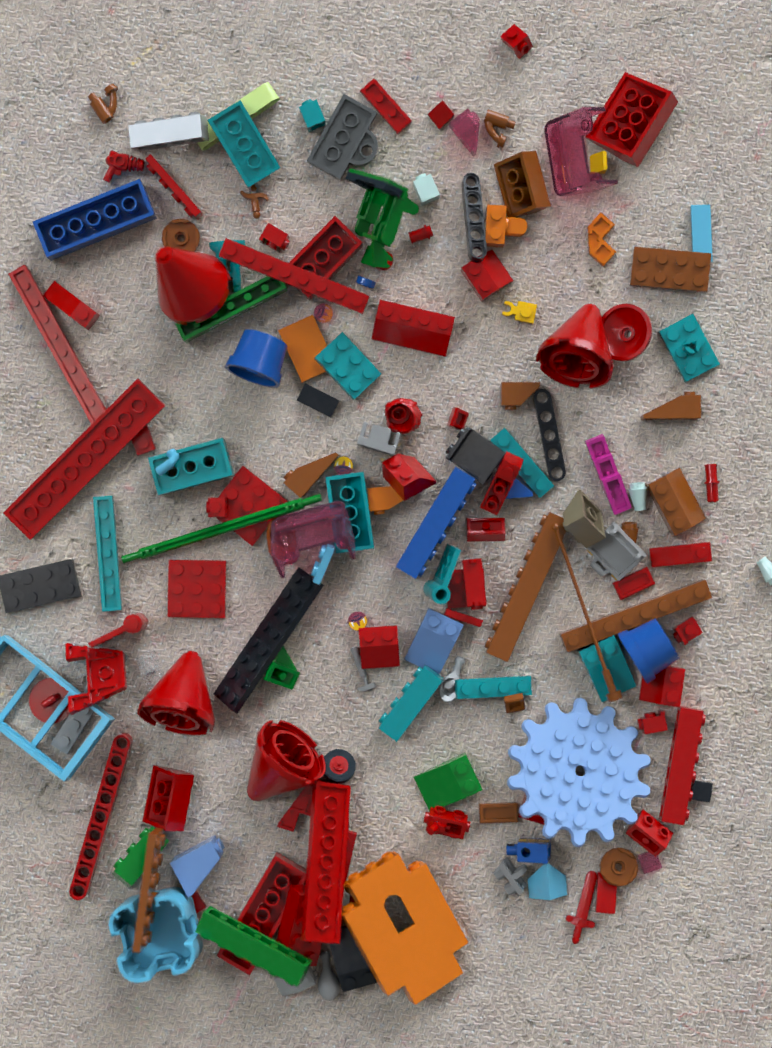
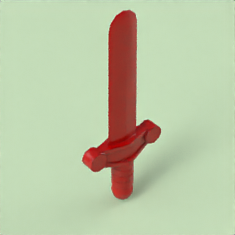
(580, 920)

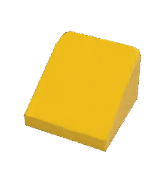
(598, 162)

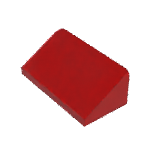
(485, 529)

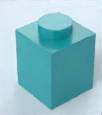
(312, 115)

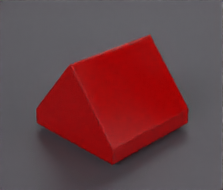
(457, 418)

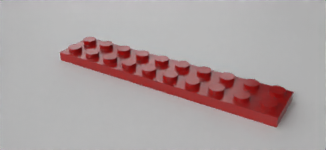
(84, 459)

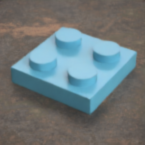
(319, 568)

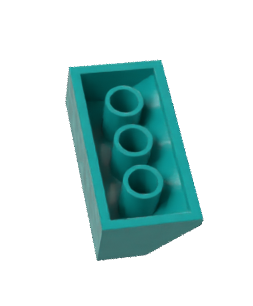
(352, 491)

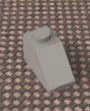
(286, 989)

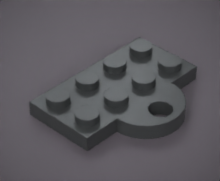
(345, 138)

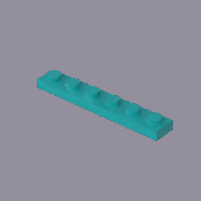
(107, 553)

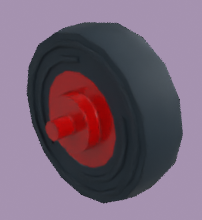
(339, 766)

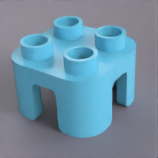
(173, 935)

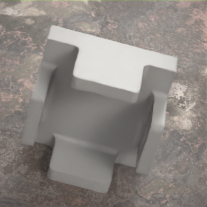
(378, 439)

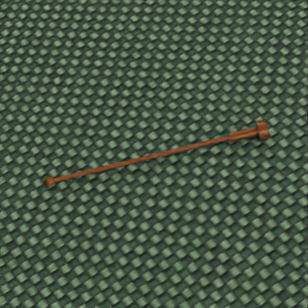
(613, 694)

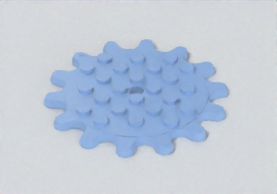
(555, 788)

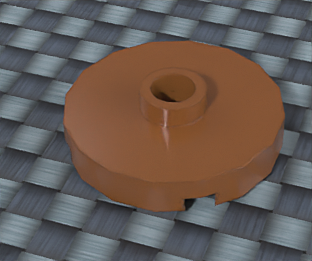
(181, 227)
(628, 864)

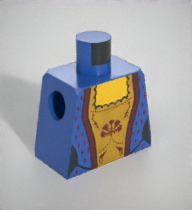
(539, 850)

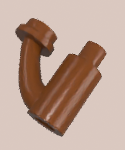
(100, 108)
(499, 120)

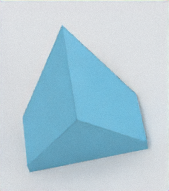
(547, 883)

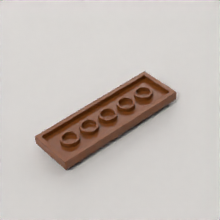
(150, 879)

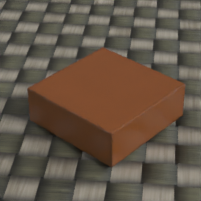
(514, 703)

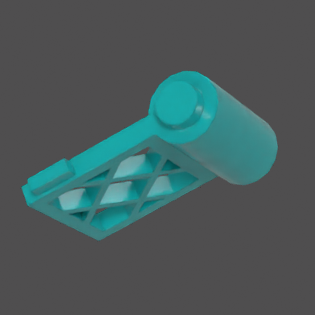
(437, 588)

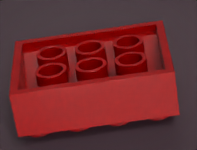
(632, 118)

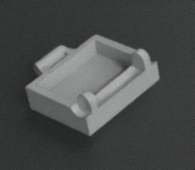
(616, 553)

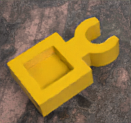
(523, 311)

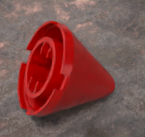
(190, 284)
(578, 351)
(180, 699)
(283, 761)

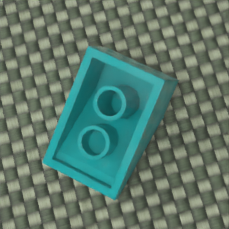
(614, 662)

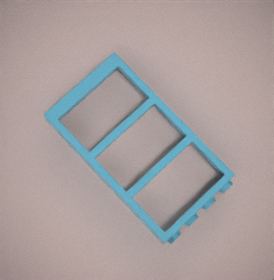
(31, 747)

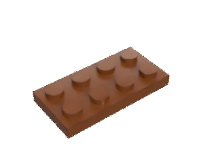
(670, 269)

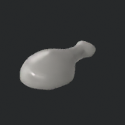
(447, 687)
(328, 981)

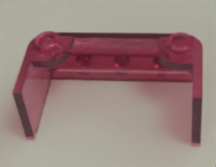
(568, 153)
(308, 530)

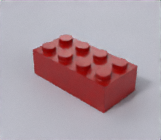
(327, 251)
(291, 926)

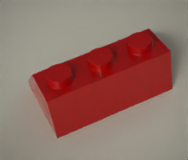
(168, 798)

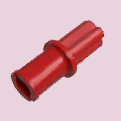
(711, 482)

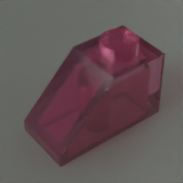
(467, 130)

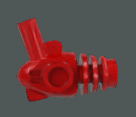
(121, 162)

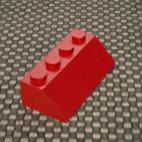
(412, 328)

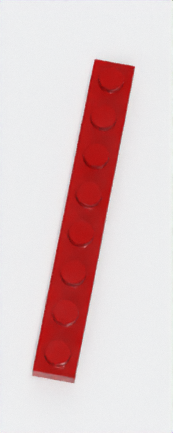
(294, 276)

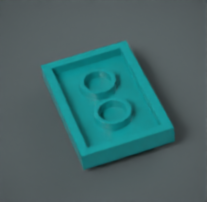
(347, 366)

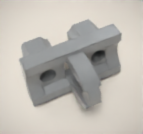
(516, 882)

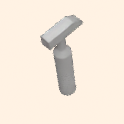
(362, 672)

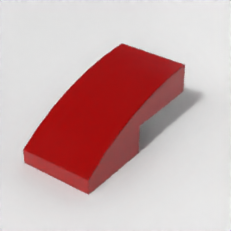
(605, 896)

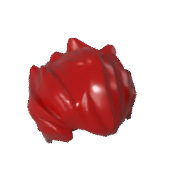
(402, 415)

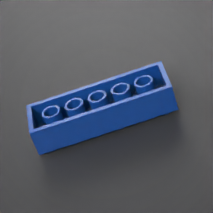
(94, 220)
(435, 522)

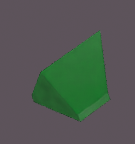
(282, 670)

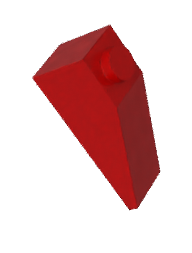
(71, 305)
(680, 554)

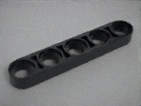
(474, 225)
(550, 425)

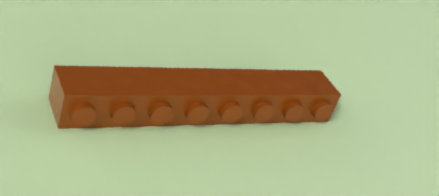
(526, 589)
(636, 615)

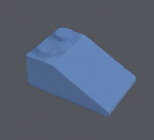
(434, 640)

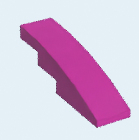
(608, 474)

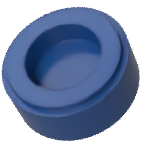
(365, 282)

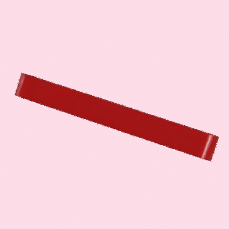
(99, 825)

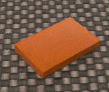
(304, 344)

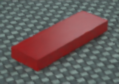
(385, 106)

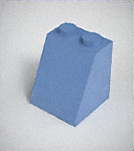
(196, 863)

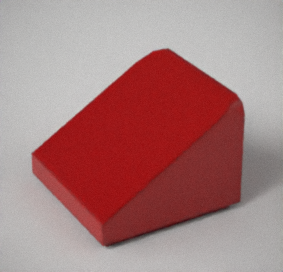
(441, 115)

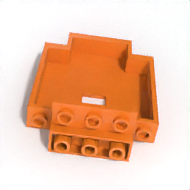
(420, 955)

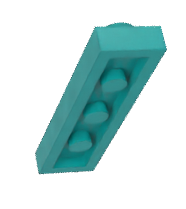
(529, 470)
(492, 687)

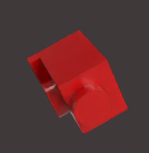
(274, 237)
(216, 507)
(652, 722)

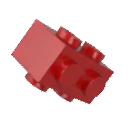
(649, 833)

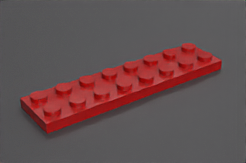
(326, 863)

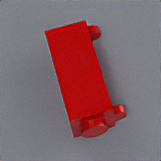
(474, 583)

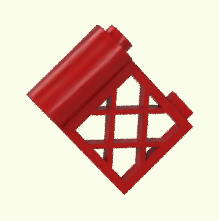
(132, 624)

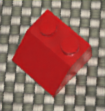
(486, 276)
(406, 475)
(379, 647)
(665, 688)

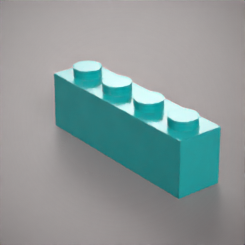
(410, 703)

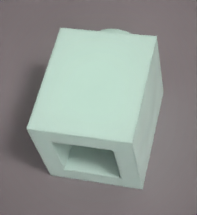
(426, 188)

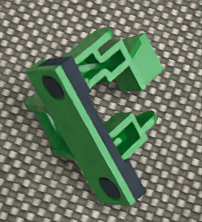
(395, 201)

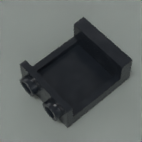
(475, 454)

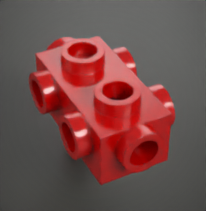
(446, 823)

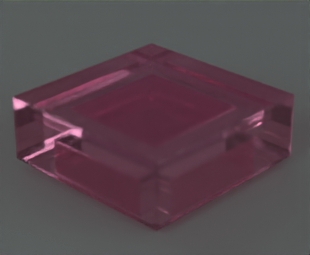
(649, 862)

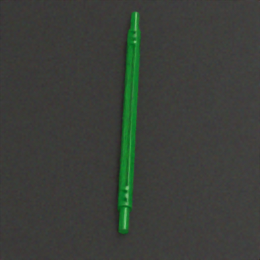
(222, 528)

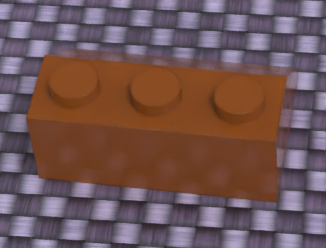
(522, 184)
(675, 502)

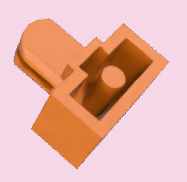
(499, 226)

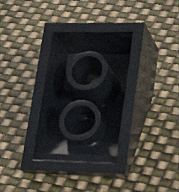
(350, 963)

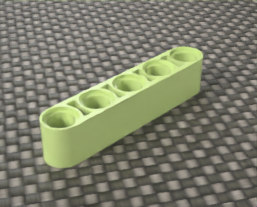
(254, 103)

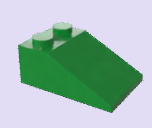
(448, 782)

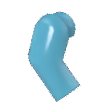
(168, 464)

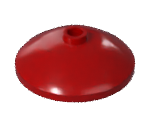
(618, 323)

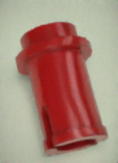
(420, 234)

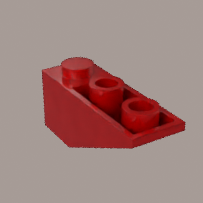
(501, 483)

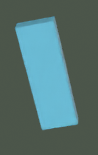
(701, 229)

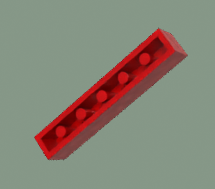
(681, 765)

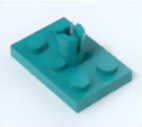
(689, 348)

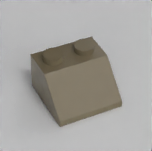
(584, 520)

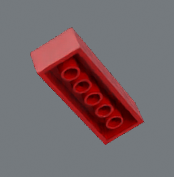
(267, 903)

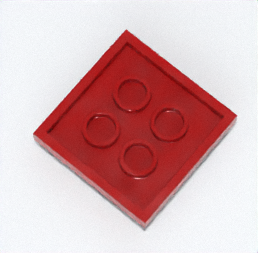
(246, 496)
(197, 588)

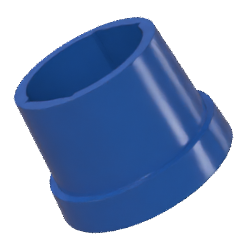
(258, 358)
(649, 649)

